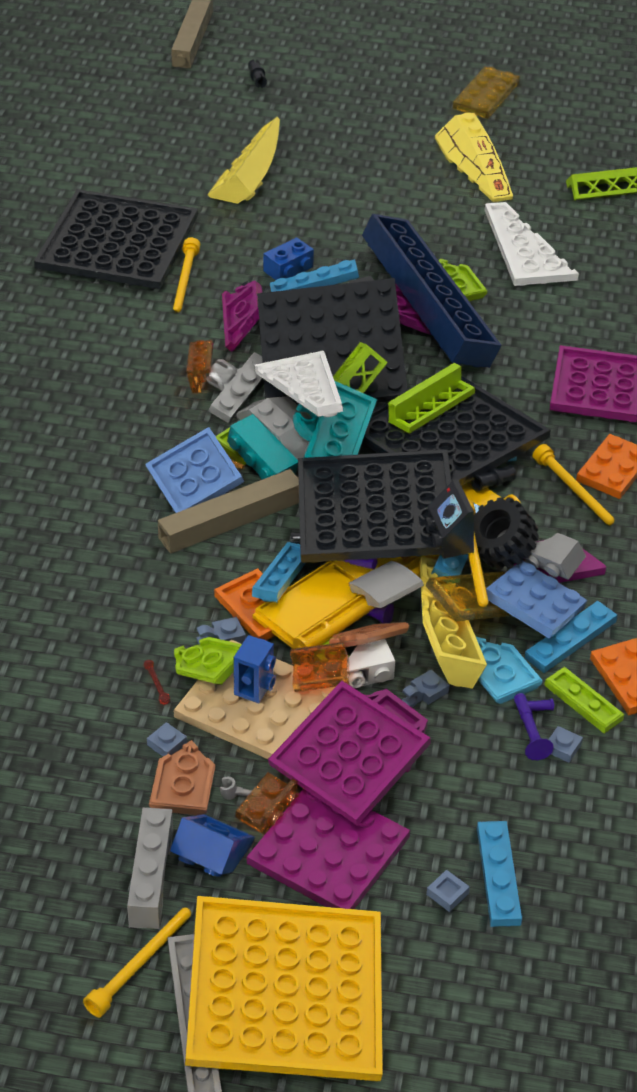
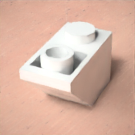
(371, 664)

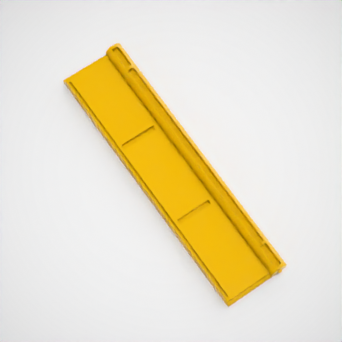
(323, 600)

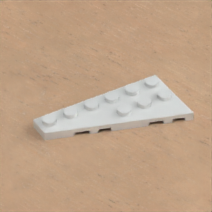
(525, 253)
(305, 380)

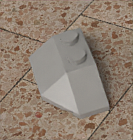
(277, 417)

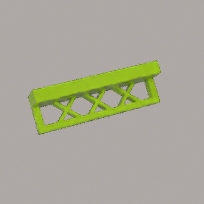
(603, 177)
(356, 361)
(424, 397)

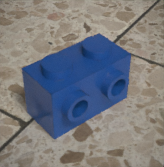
(288, 259)
(254, 669)

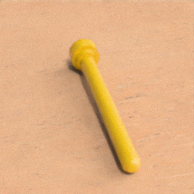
(190, 248)
(545, 456)
(477, 573)
(99, 1000)

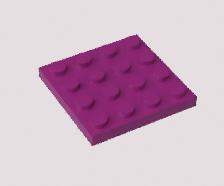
(595, 384)
(349, 752)
(327, 853)

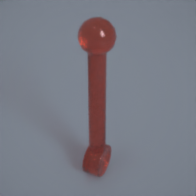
(164, 698)

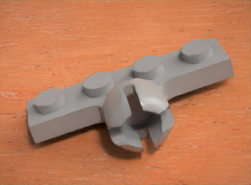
(235, 386)

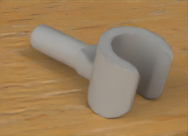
(230, 790)

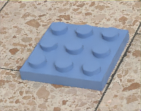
(194, 471)
(535, 598)

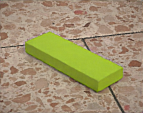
(584, 700)

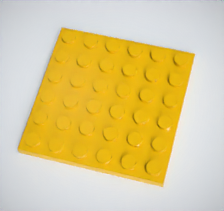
(286, 989)

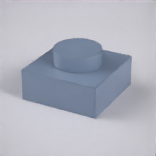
(166, 740)
(565, 744)
(448, 890)

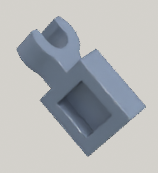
(224, 629)
(425, 687)

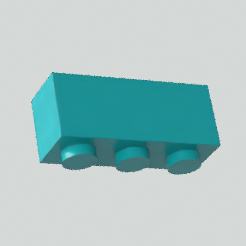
(260, 448)

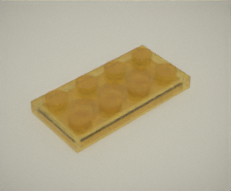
(486, 92)
(459, 596)

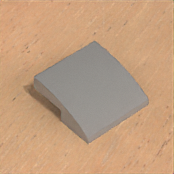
(386, 584)

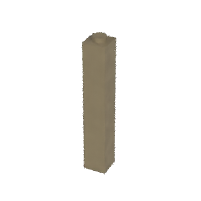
(191, 33)
(229, 511)

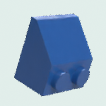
(210, 844)

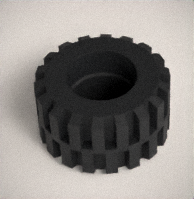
(514, 543)

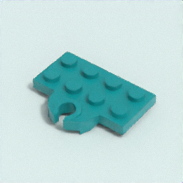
(339, 433)

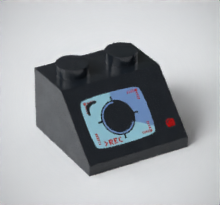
(451, 522)

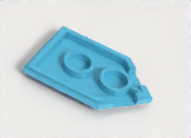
(506, 672)

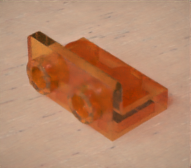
(199, 363)
(319, 666)
(267, 802)

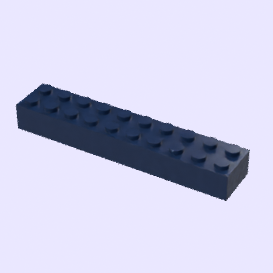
(431, 291)

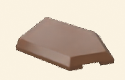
(369, 633)
(183, 781)

